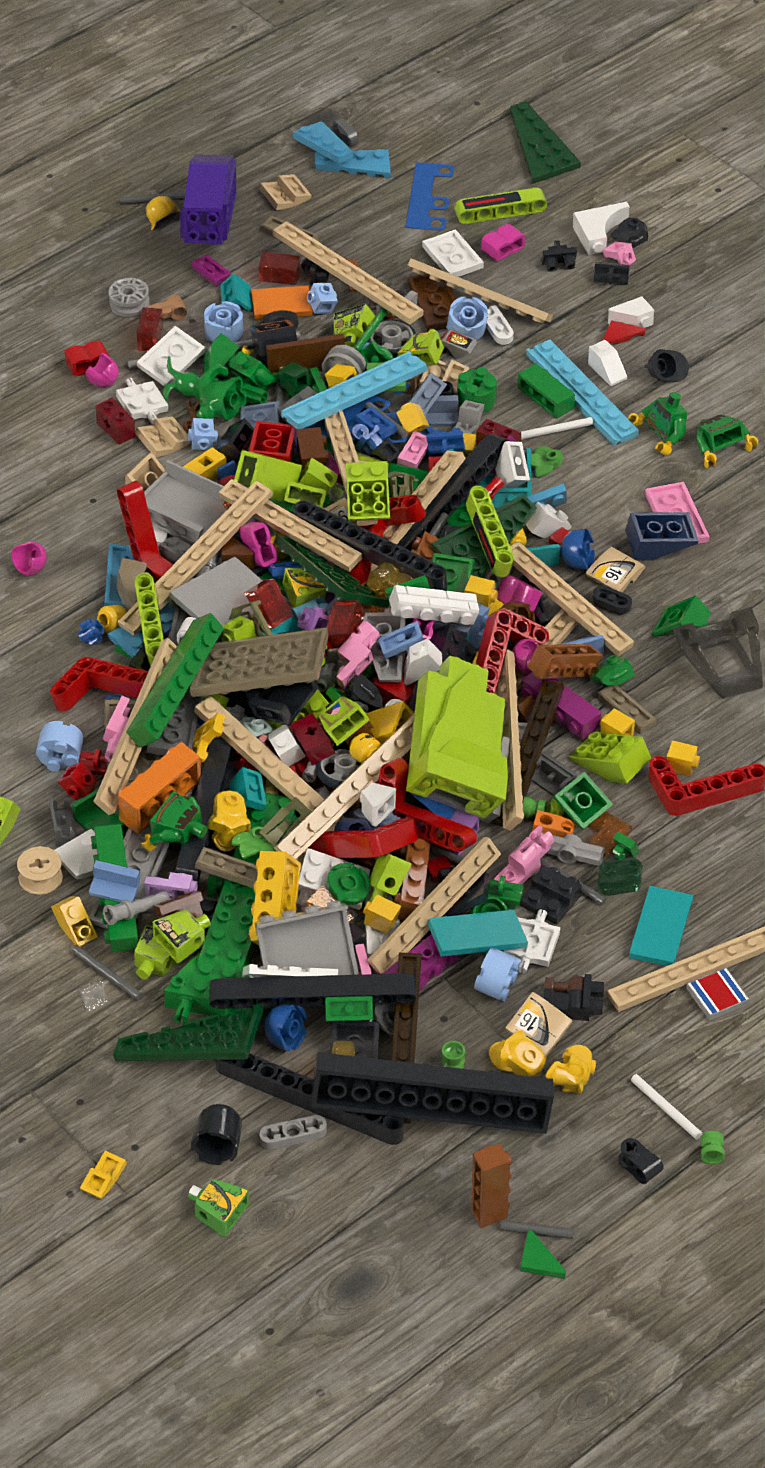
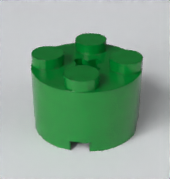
(477, 387)

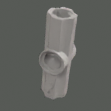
(572, 849)

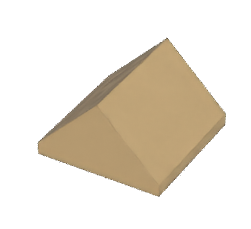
(145, 472)

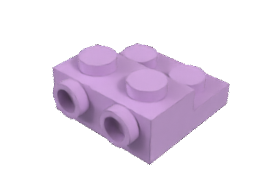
(175, 886)

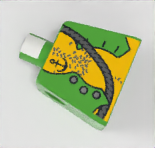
(219, 1204)

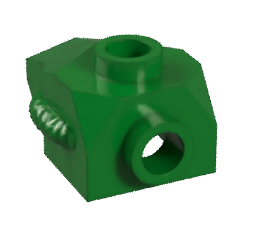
(375, 354)
(613, 671)

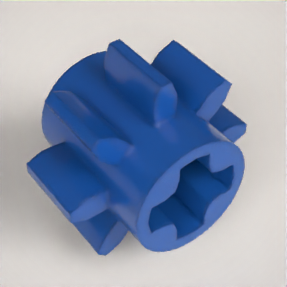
(91, 631)

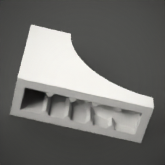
(595, 223)

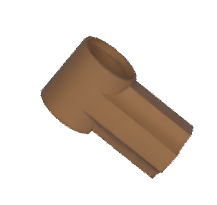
(172, 307)

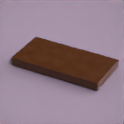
(434, 299)
(305, 352)

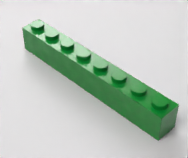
(174, 680)

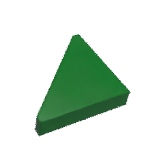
(539, 1260)

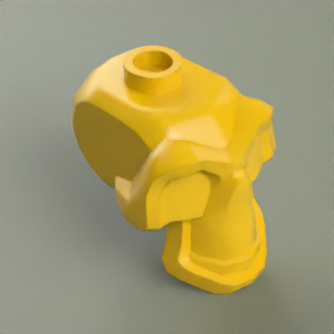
(228, 819)
(518, 1055)
(574, 1070)

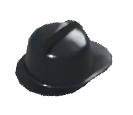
(668, 365)

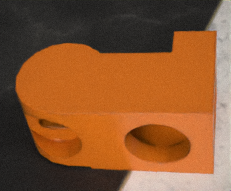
(553, 823)

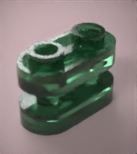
(620, 876)

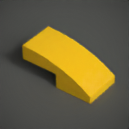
(104, 1175)

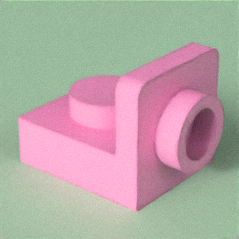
(620, 251)

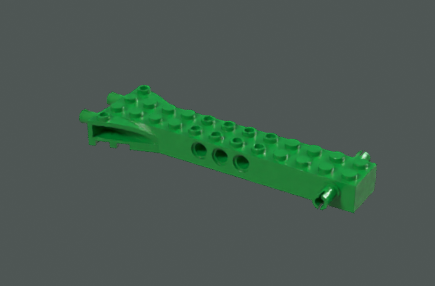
(228, 938)

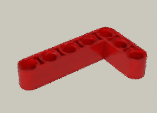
(402, 511)
(141, 530)
(503, 632)
(95, 673)
(705, 792)
(427, 824)
(367, 842)

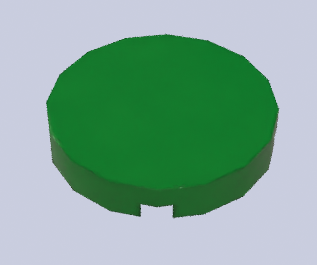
(348, 883)

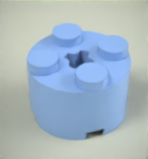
(468, 317)
(223, 319)
(59, 745)
(497, 974)

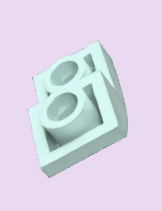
(256, 726)

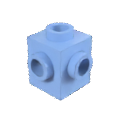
(322, 298)
(202, 434)

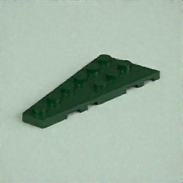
(540, 145)
(465, 541)
(334, 579)
(196, 1039)

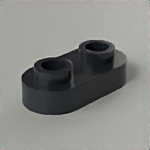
(612, 599)

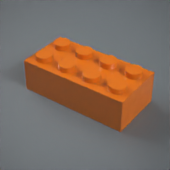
(146, 794)

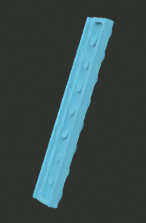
(353, 390)
(588, 397)

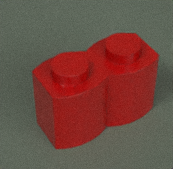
(81, 357)

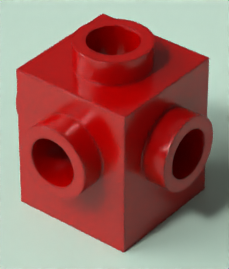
(77, 781)

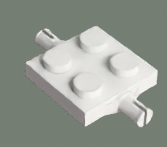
(142, 400)
(541, 942)

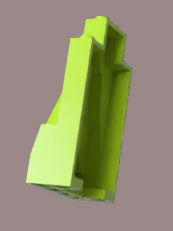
(458, 737)

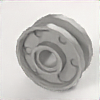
(128, 297)
(345, 356)

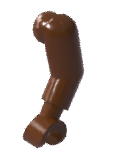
(187, 424)

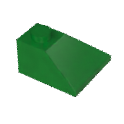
(682, 613)
(583, 800)

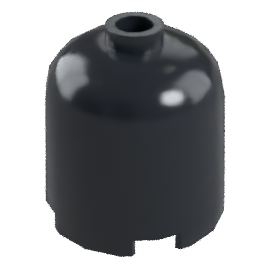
(217, 1134)

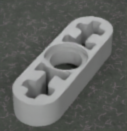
(287, 1140)

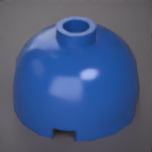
(577, 549)
(285, 1026)

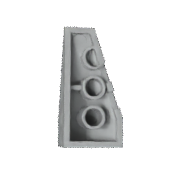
(391, 668)

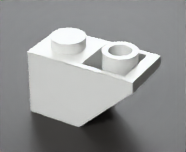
(547, 521)

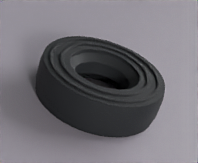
(281, 315)

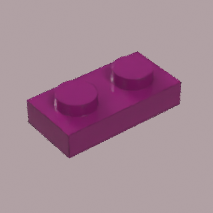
(211, 270)

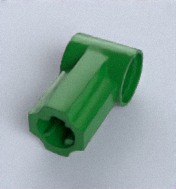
(254, 394)

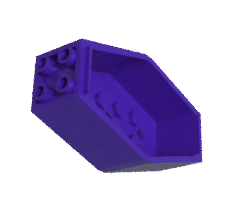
(208, 199)

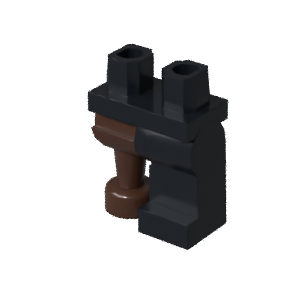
(576, 996)

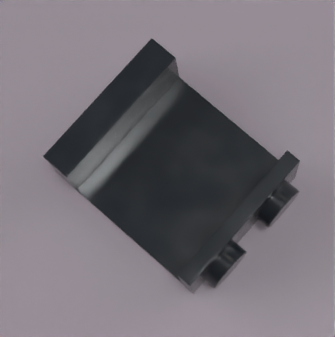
(284, 702)

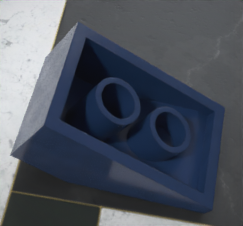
(659, 533)

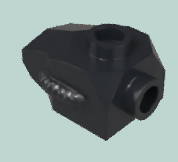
(631, 231)
(365, 692)

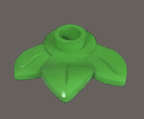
(545, 460)
(251, 843)

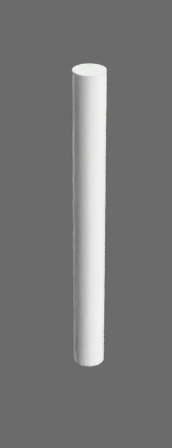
(556, 428)
(666, 1106)

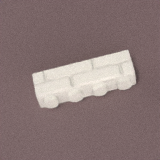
(434, 605)

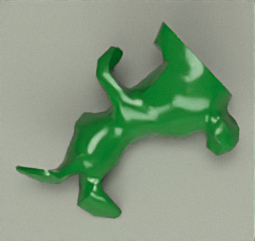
(216, 399)

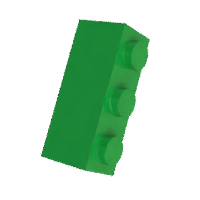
(546, 390)

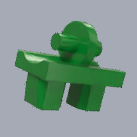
(507, 892)

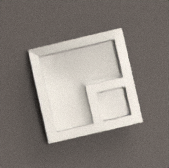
(78, 855)

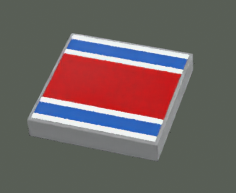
(717, 994)

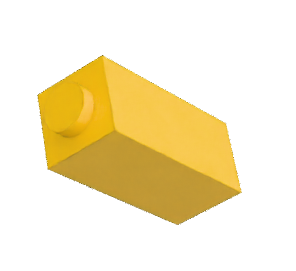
(207, 464)

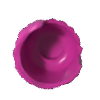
(104, 372)
(29, 558)
(523, 653)

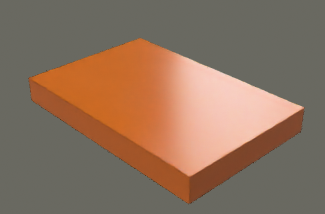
(281, 298)

